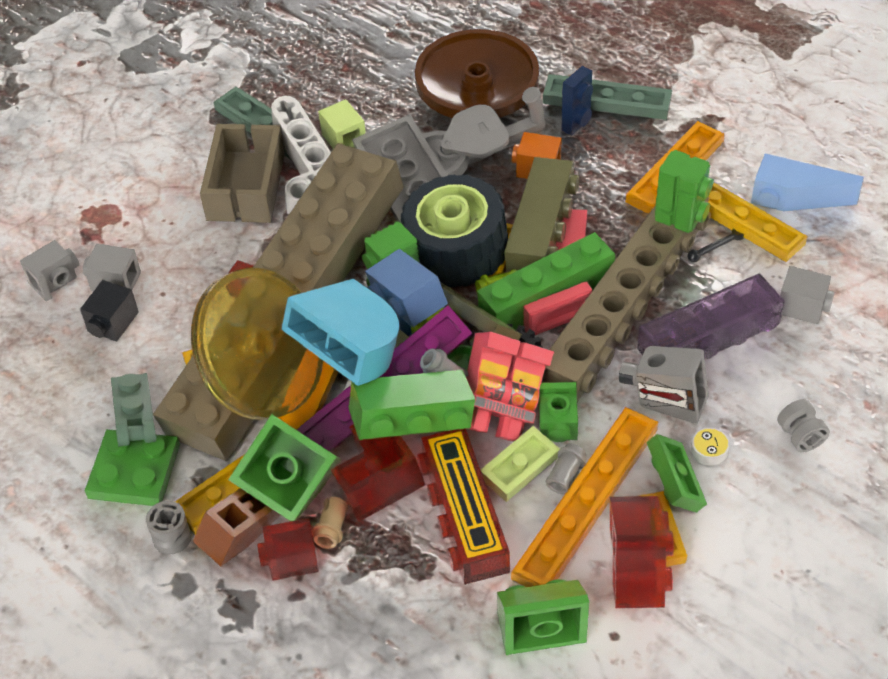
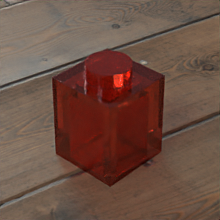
(288, 549)

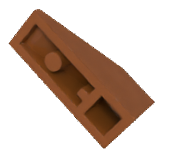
(233, 526)

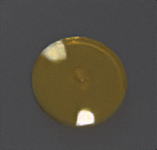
(243, 350)

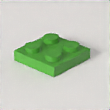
(134, 471)

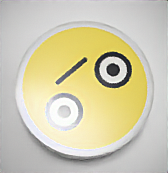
(710, 446)

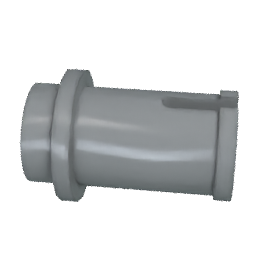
(437, 361)
(569, 461)

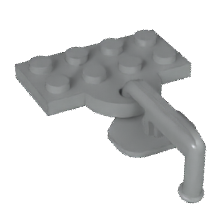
(435, 154)

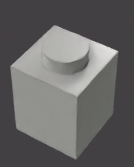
(113, 265)
(806, 294)

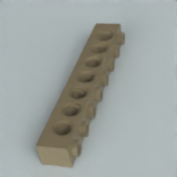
(617, 302)

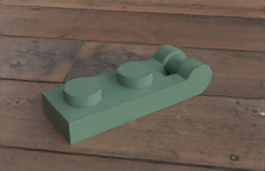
(132, 409)

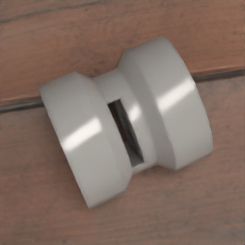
(802, 424)
(168, 527)

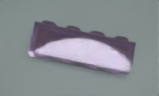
(717, 319)

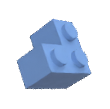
(407, 288)

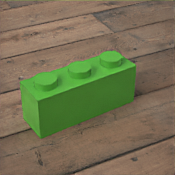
(411, 404)

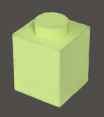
(341, 124)

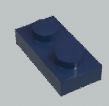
(576, 100)

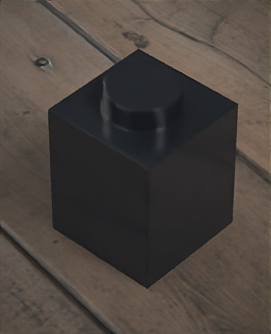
(109, 310)

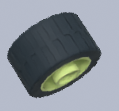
(457, 228)

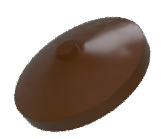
(476, 70)

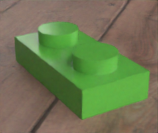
(676, 473)

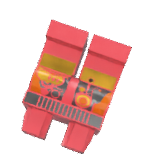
(505, 382)

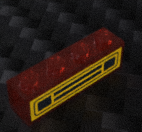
(464, 505)

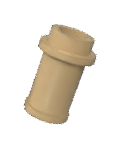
(328, 530)

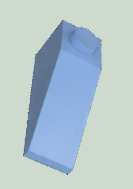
(800, 186)

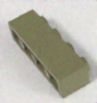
(541, 212)

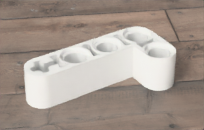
(302, 145)

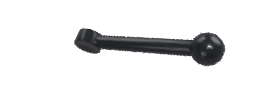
(695, 255)

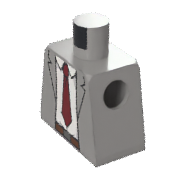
(669, 381)

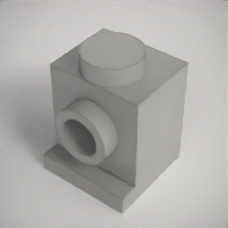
(49, 268)

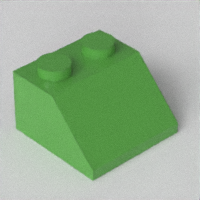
(284, 469)
(543, 616)

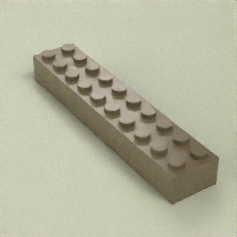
(311, 251)

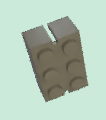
(242, 181)

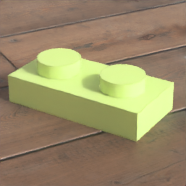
(519, 463)

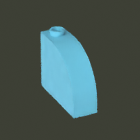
(345, 328)

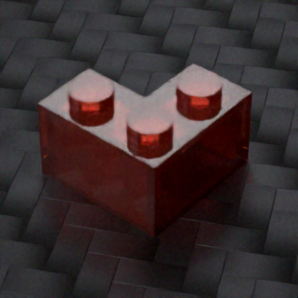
(377, 475)
(639, 550)

